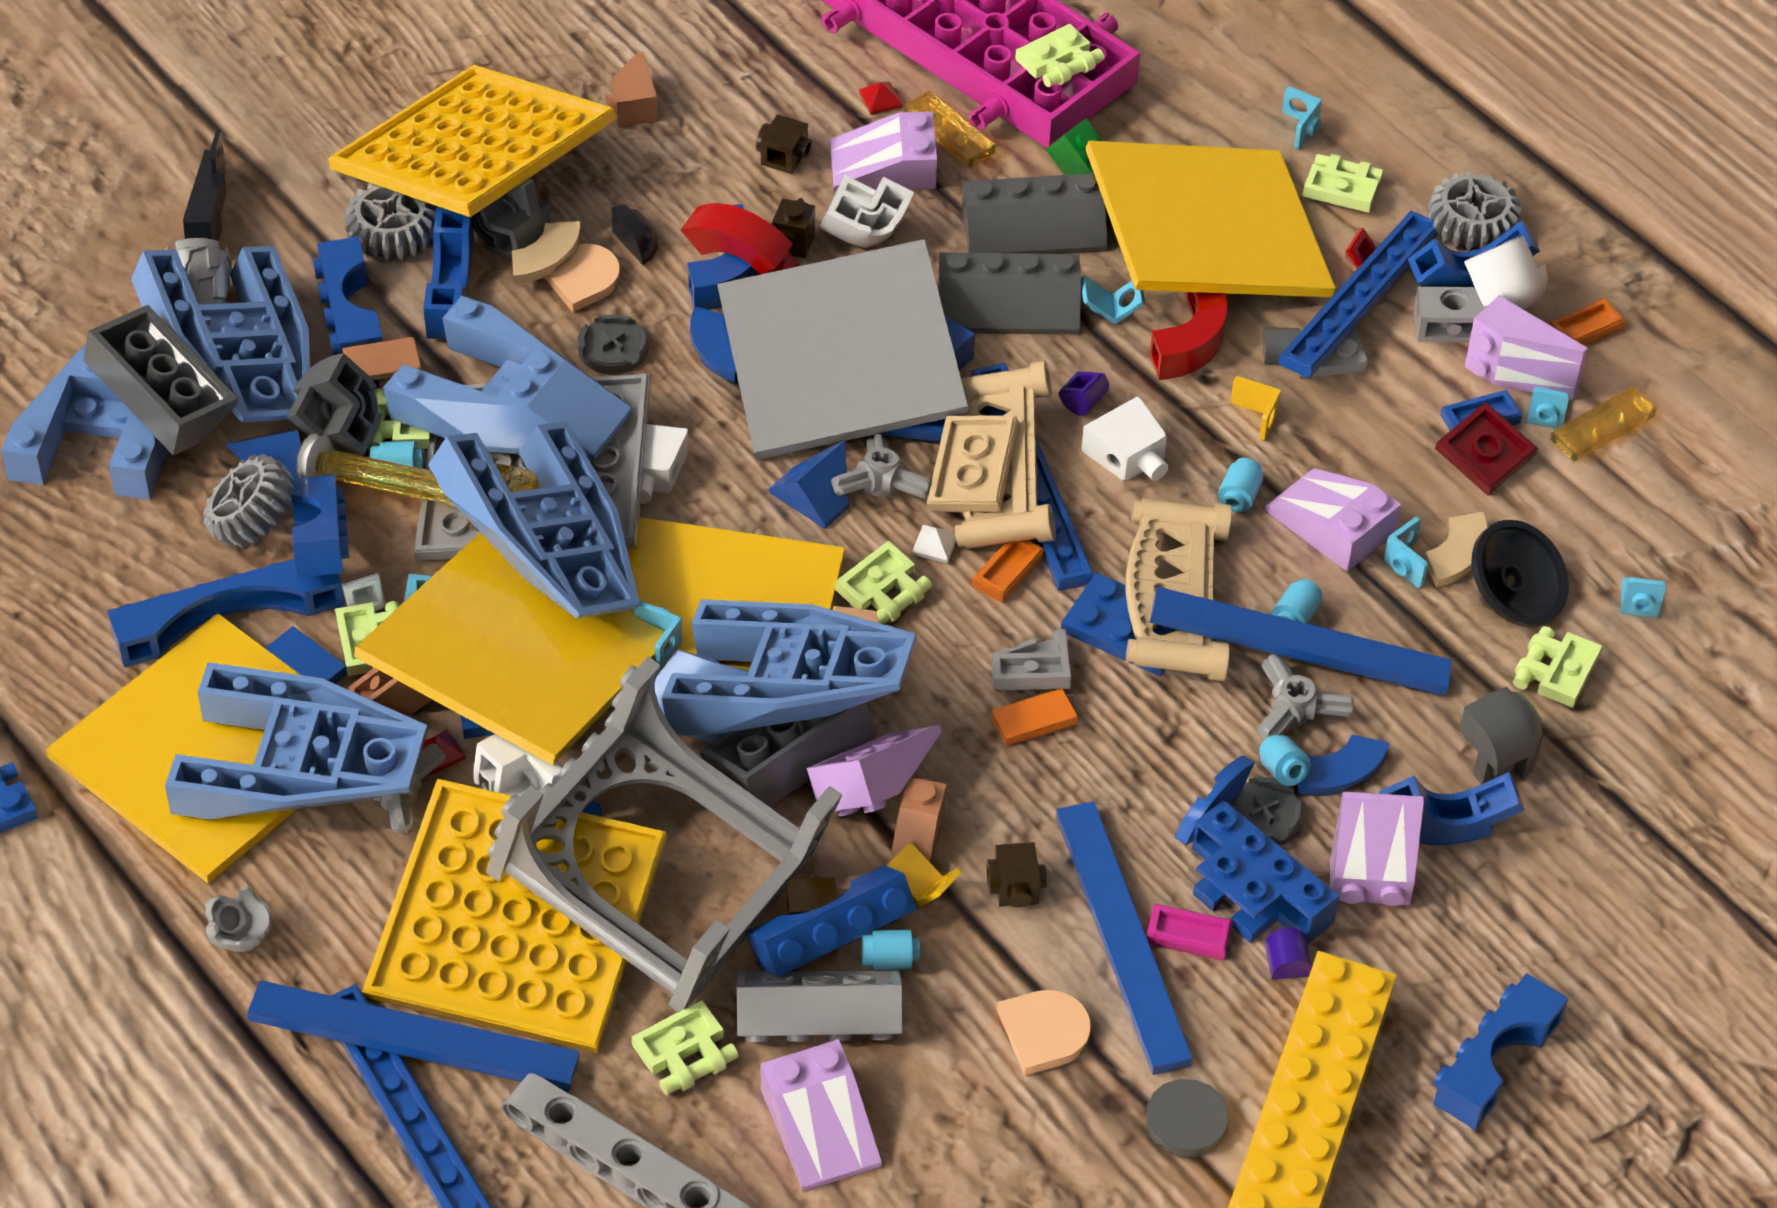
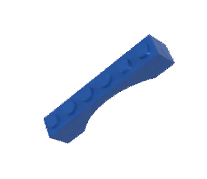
(153, 625)

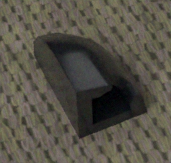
(634, 232)

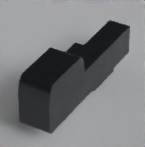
(208, 195)

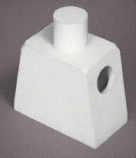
(1127, 442)
(663, 459)

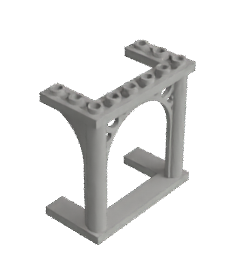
(646, 735)

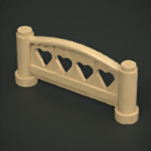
(1020, 515)
(1196, 529)

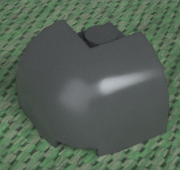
(512, 220)
(337, 402)
(1504, 732)

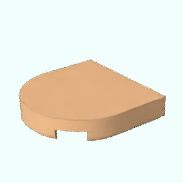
(586, 276)
(1045, 1029)

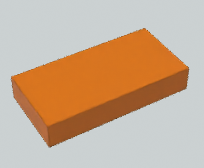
(1590, 322)
(1008, 569)
(1034, 717)

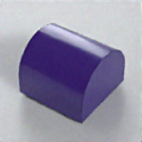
(1083, 391)
(1288, 954)

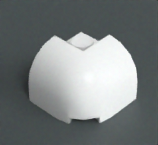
(865, 214)
(1508, 273)
(510, 769)

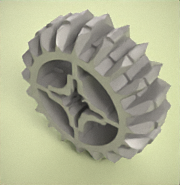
(1473, 209)
(389, 222)
(248, 501)

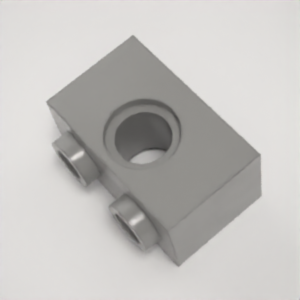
(1446, 313)

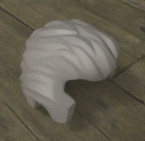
(237, 922)

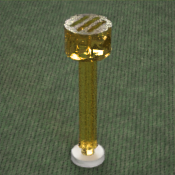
(320, 458)

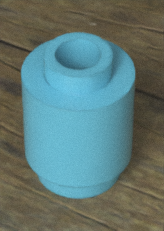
(400, 452)
(1241, 484)
(1299, 601)
(1284, 760)
(889, 950)

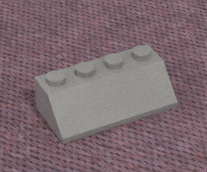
(819, 1004)

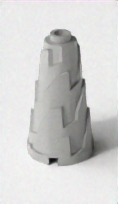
(206, 268)

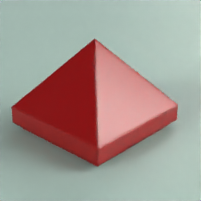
(880, 97)
(1360, 248)
(448, 746)

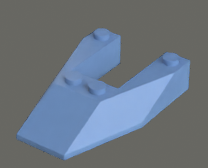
(249, 345)
(527, 391)
(86, 405)
(555, 536)
(802, 666)
(315, 749)

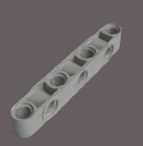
(604, 1146)

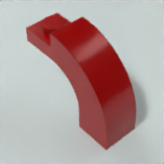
(739, 233)
(1193, 344)

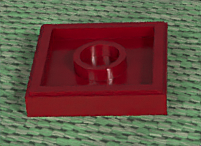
(1486, 448)

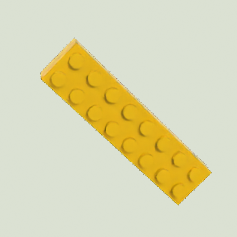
(1315, 1086)

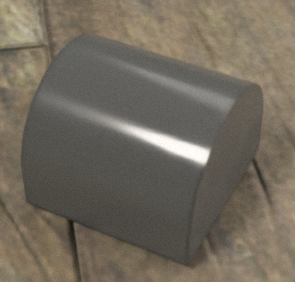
(1275, 341)

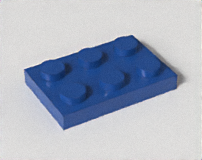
(1103, 619)

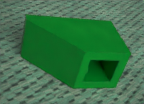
(1070, 149)

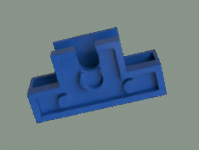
(1257, 878)

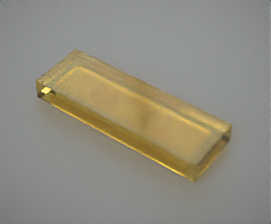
(953, 130)
(1603, 424)

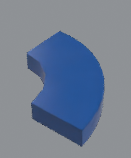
(712, 342)
(1345, 768)
(1227, 787)

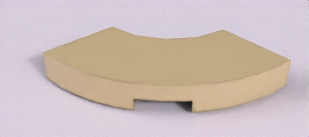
(549, 251)
(1453, 557)

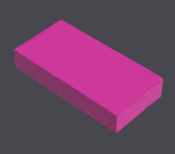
(1189, 931)

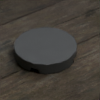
(612, 344)
(1270, 808)
(1187, 1117)

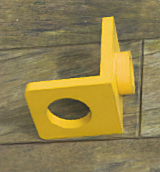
(1257, 398)
(921, 875)

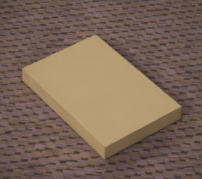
(973, 463)

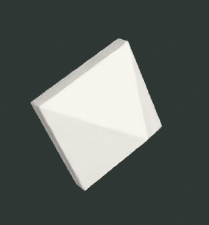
(934, 544)
(365, 591)

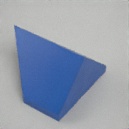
(279, 445)
(809, 486)

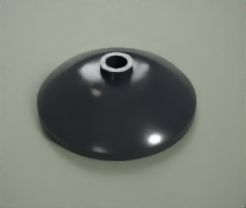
(1520, 573)

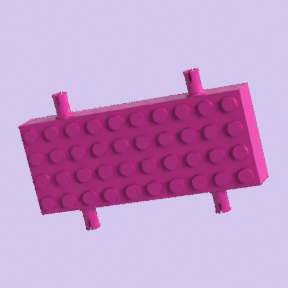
(975, 52)

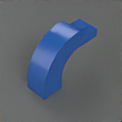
(1443, 267)
(706, 274)
(1462, 815)

